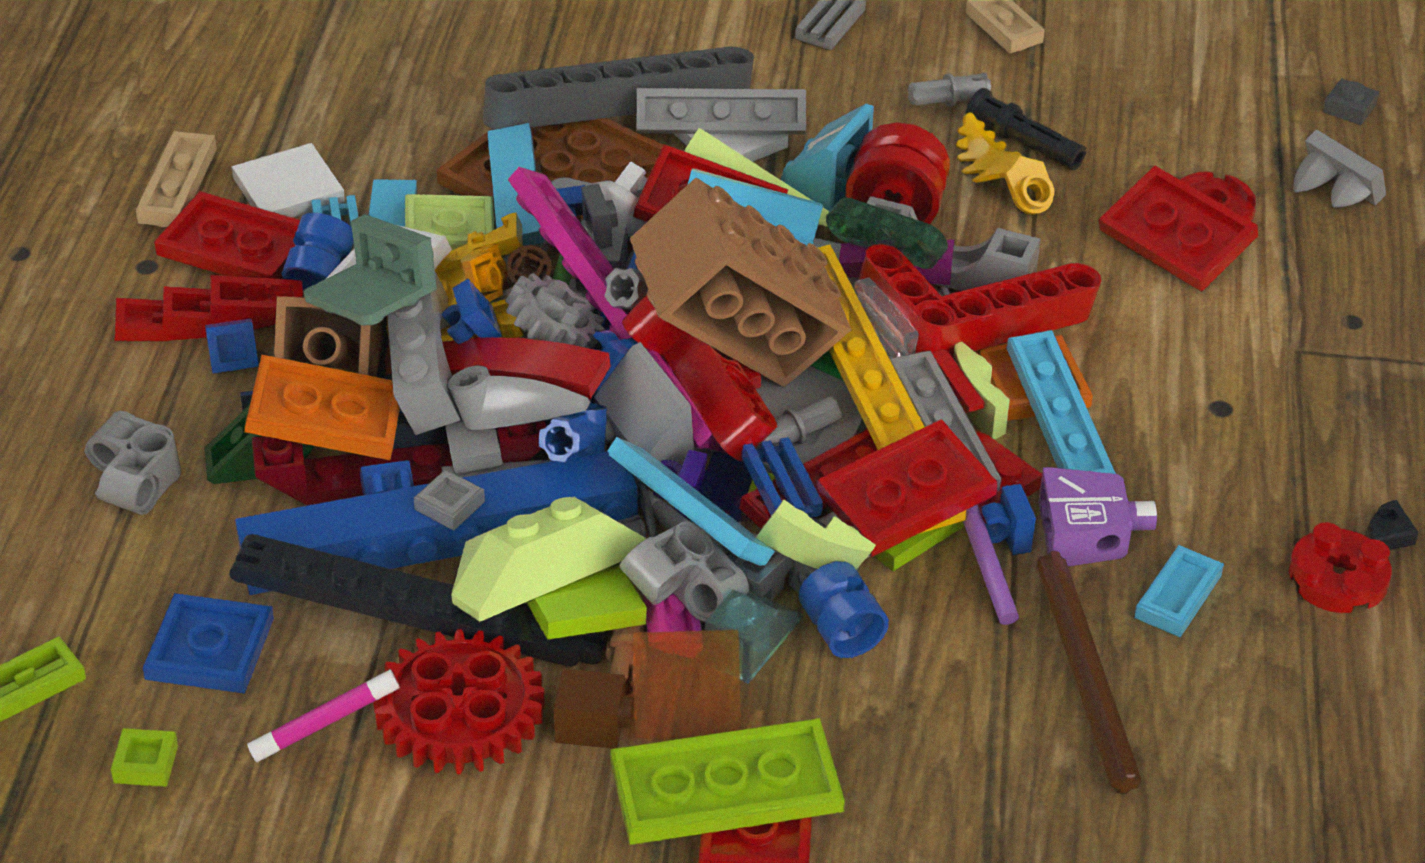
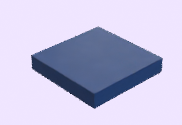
(208, 643)

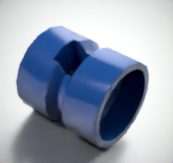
(319, 248)
(843, 609)

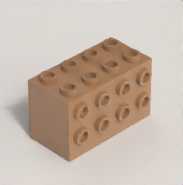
(739, 282)

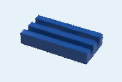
(773, 455)

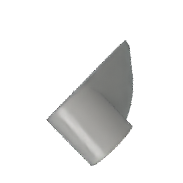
(509, 401)

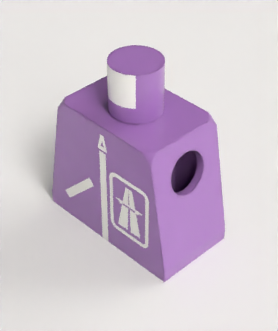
(1090, 515)

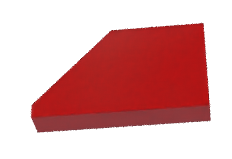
(961, 386)

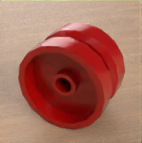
(901, 166)

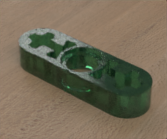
(863, 225)

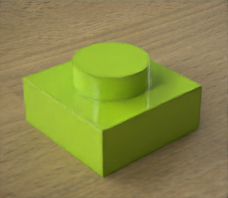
(144, 757)

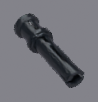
(1010, 122)

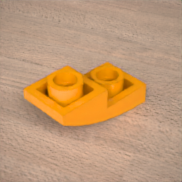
(486, 271)

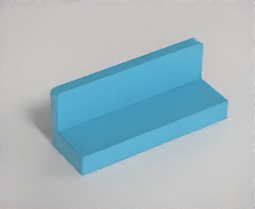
(794, 213)

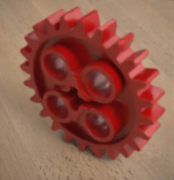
(461, 702)

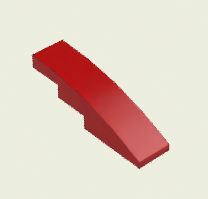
(188, 310)
(545, 361)

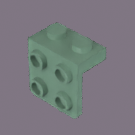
(389, 274)

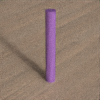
(990, 566)

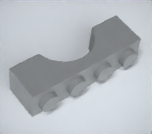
(994, 260)
(420, 362)

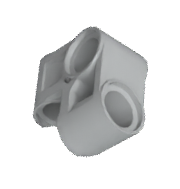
(136, 461)
(684, 564)

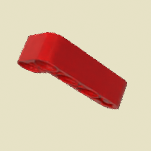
(710, 379)

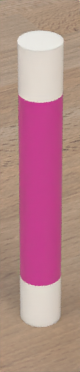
(323, 715)

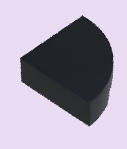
(1392, 526)

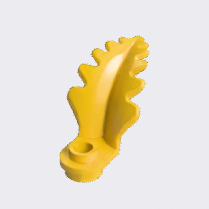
(995, 163)

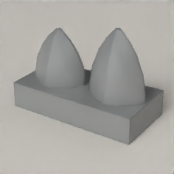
(1354, 175)

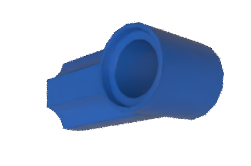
(575, 434)

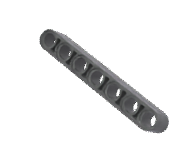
(607, 87)

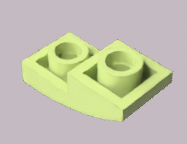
(994, 415)
(809, 543)

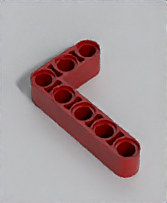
(985, 313)

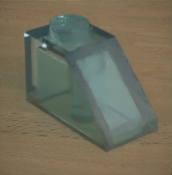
(760, 624)

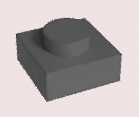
(1351, 101)
(598, 215)

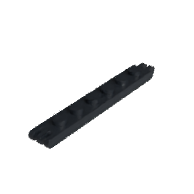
(397, 598)

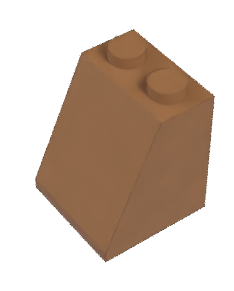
(327, 339)

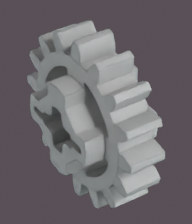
(553, 312)

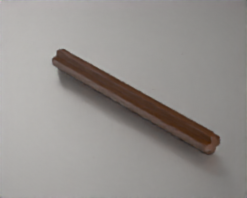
(1089, 673)

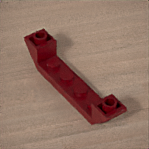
(338, 477)

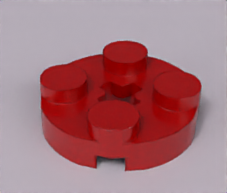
(1331, 547)

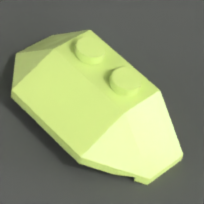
(537, 556)

